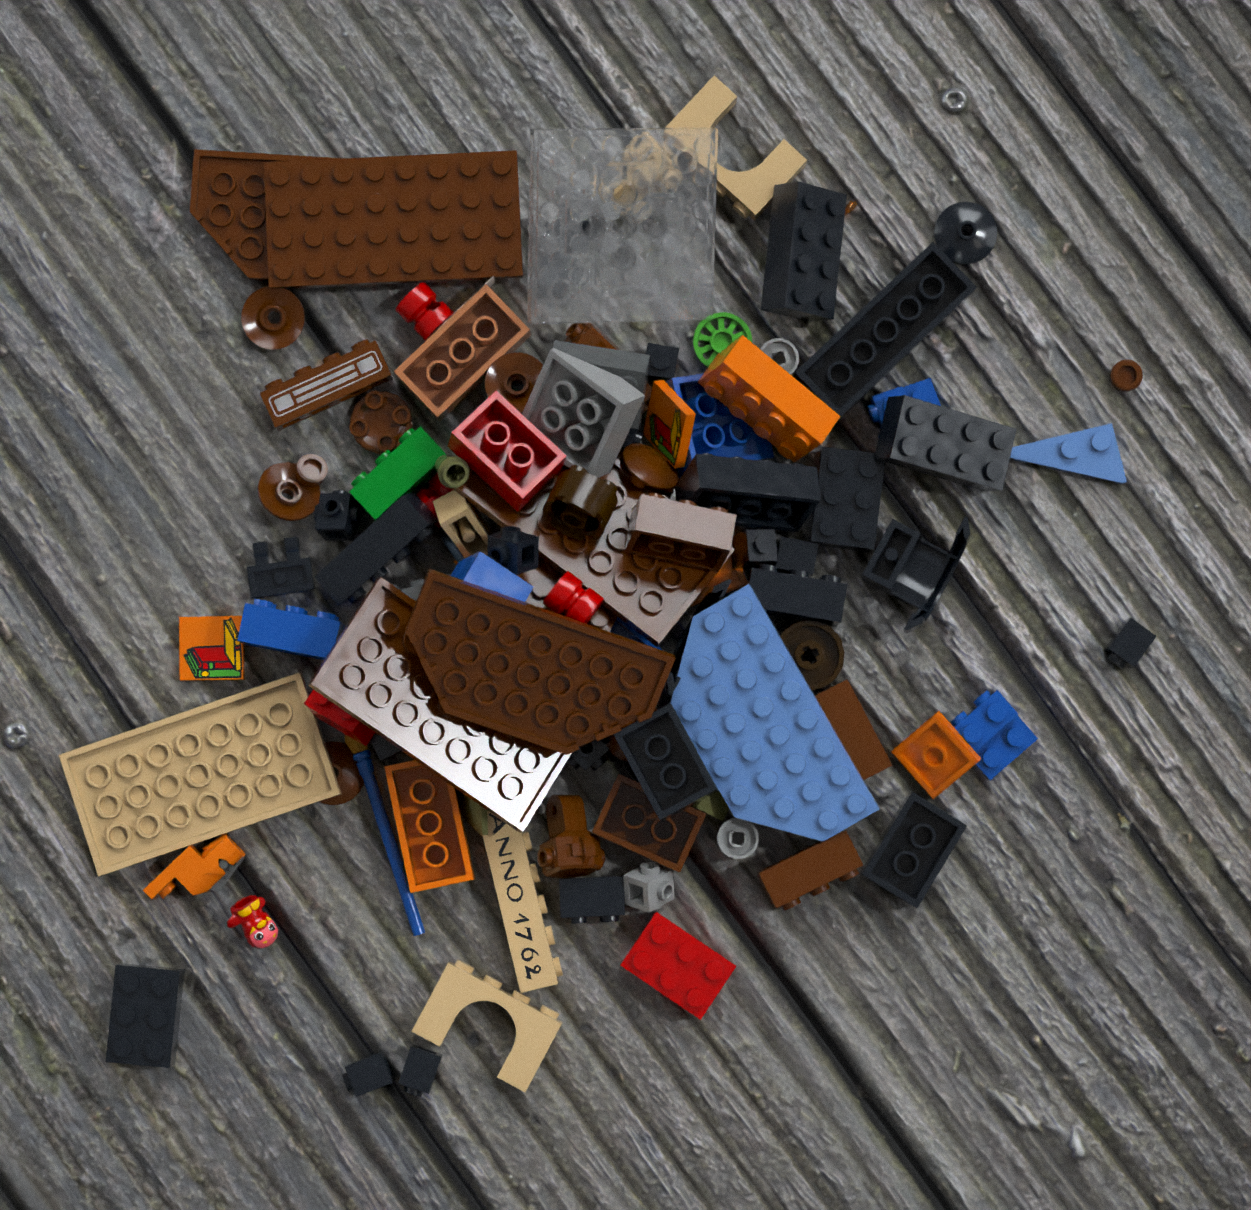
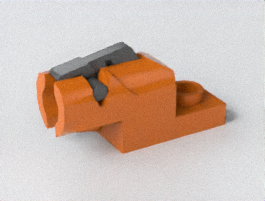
(199, 870)

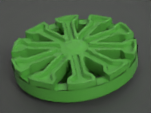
(720, 338)

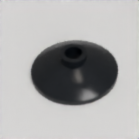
(964, 248)

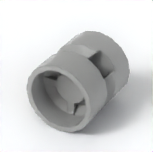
(783, 353)
(737, 838)

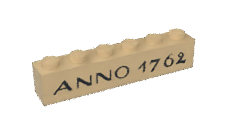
(521, 906)

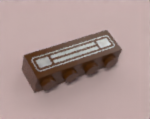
(325, 385)

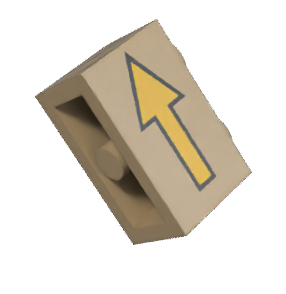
(463, 523)

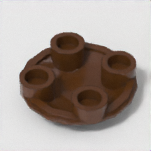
(380, 421)
(649, 468)

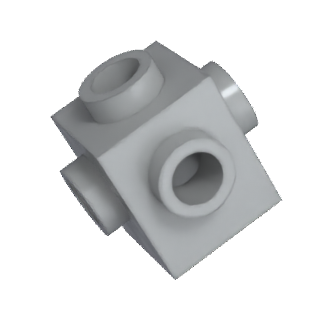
(648, 886)

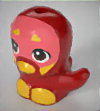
(256, 924)

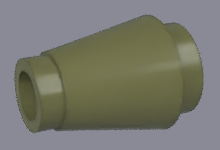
(456, 474)

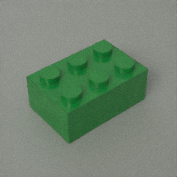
(397, 473)

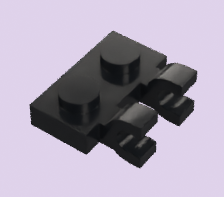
(282, 576)

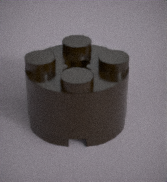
(580, 503)

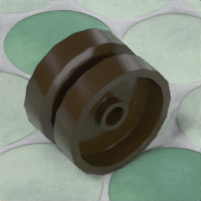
(824, 646)

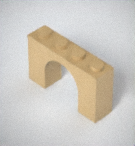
(748, 189)
(533, 1026)

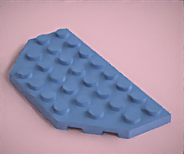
(764, 726)

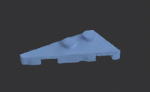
(1083, 452)

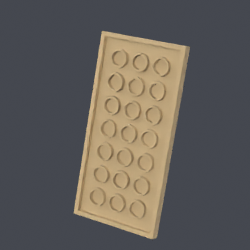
(199, 774)

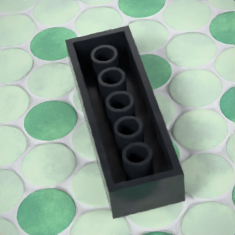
(886, 330)

